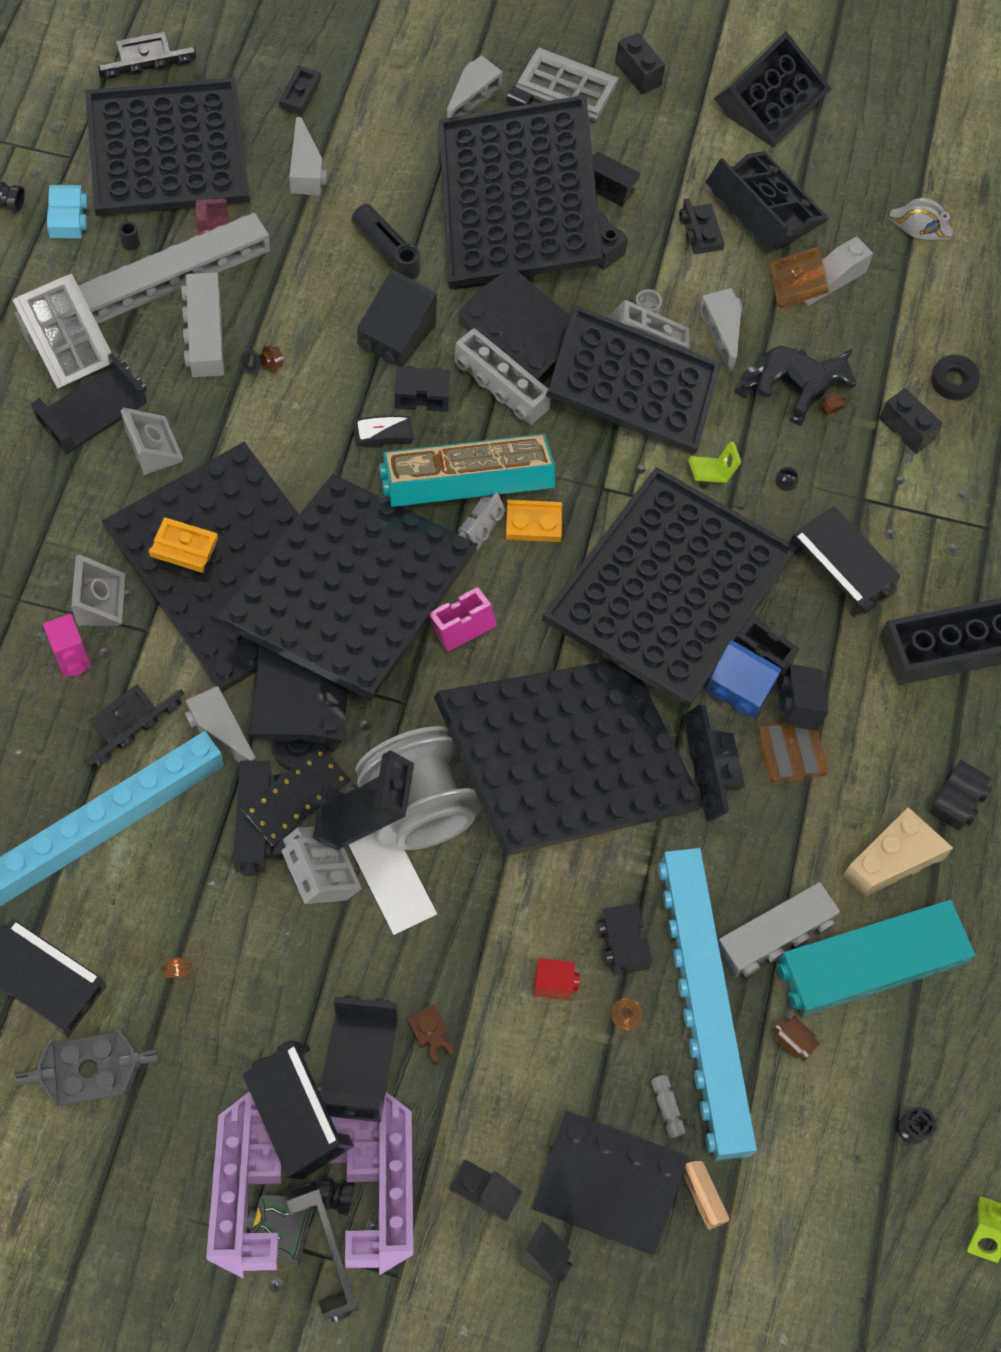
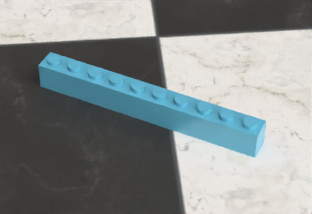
(107, 815)
(707, 1006)

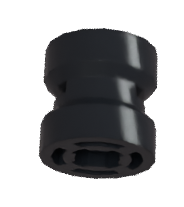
(12, 196)
(912, 1130)
(342, 1198)

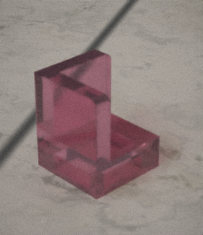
(211, 214)

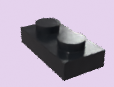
(299, 89)

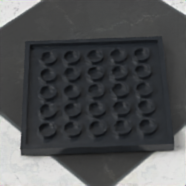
(165, 146)

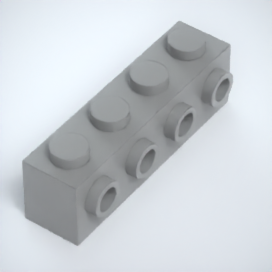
(502, 376)

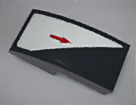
(380, 429)

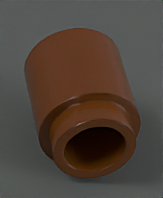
(795, 1037)

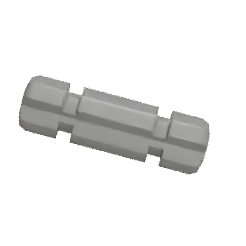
(668, 1106)

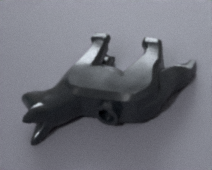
(799, 373)

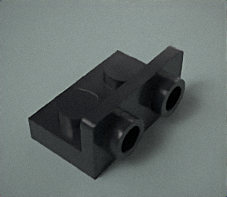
(701, 227)

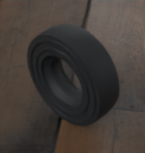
(964, 366)

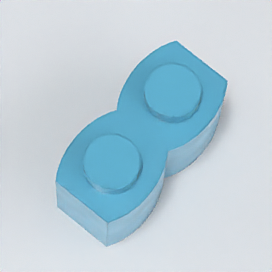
(66, 210)

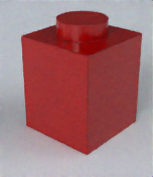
(555, 979)

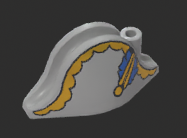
(923, 220)

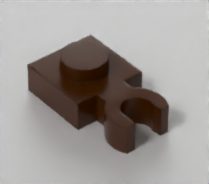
(429, 1029)

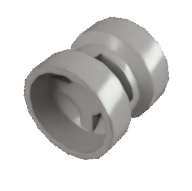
(649, 300)

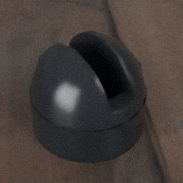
(244, 360)
(787, 479)

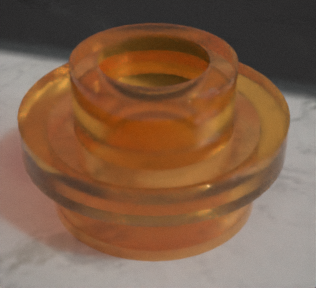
(176, 968)
(623, 1022)

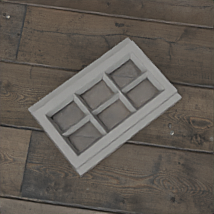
(557, 77)
(63, 330)

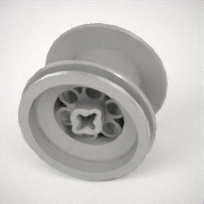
(435, 804)

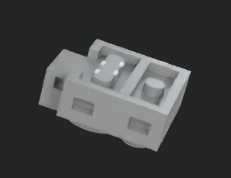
(318, 869)

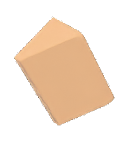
(705, 1194)

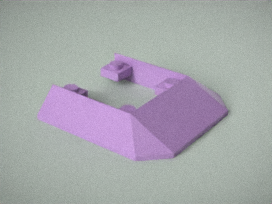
(248, 1157)

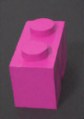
(462, 620)
(67, 645)

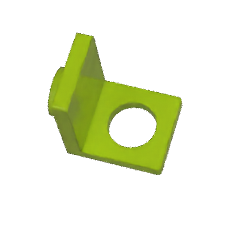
(715, 468)
(988, 1227)

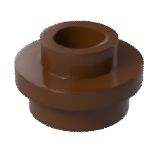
(271, 358)
(833, 403)

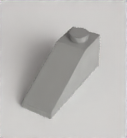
(476, 85)
(306, 163)
(845, 265)
(722, 316)
(652, 324)
(212, 714)

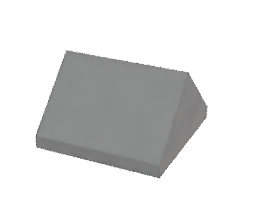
(151, 440)
(97, 593)

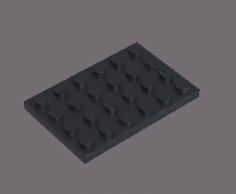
(633, 379)

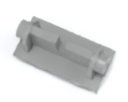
(488, 513)

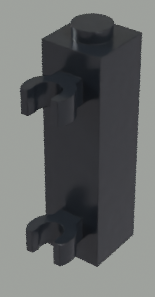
(250, 845)

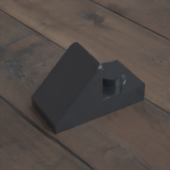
(485, 1190)

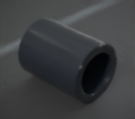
(519, 97)
(129, 235)

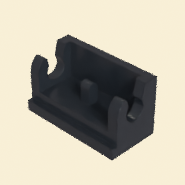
(614, 179)

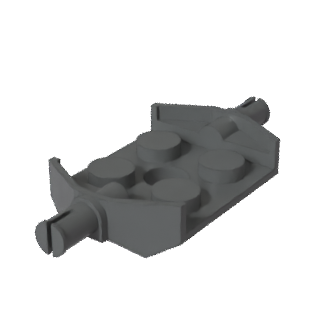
(62, 1063)

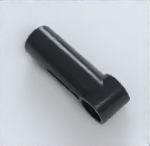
(389, 243)

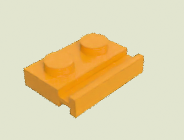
(534, 521)
(183, 545)

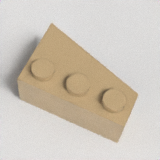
(896, 853)

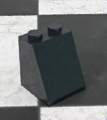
(398, 319)

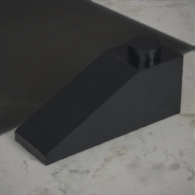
(547, 1255)

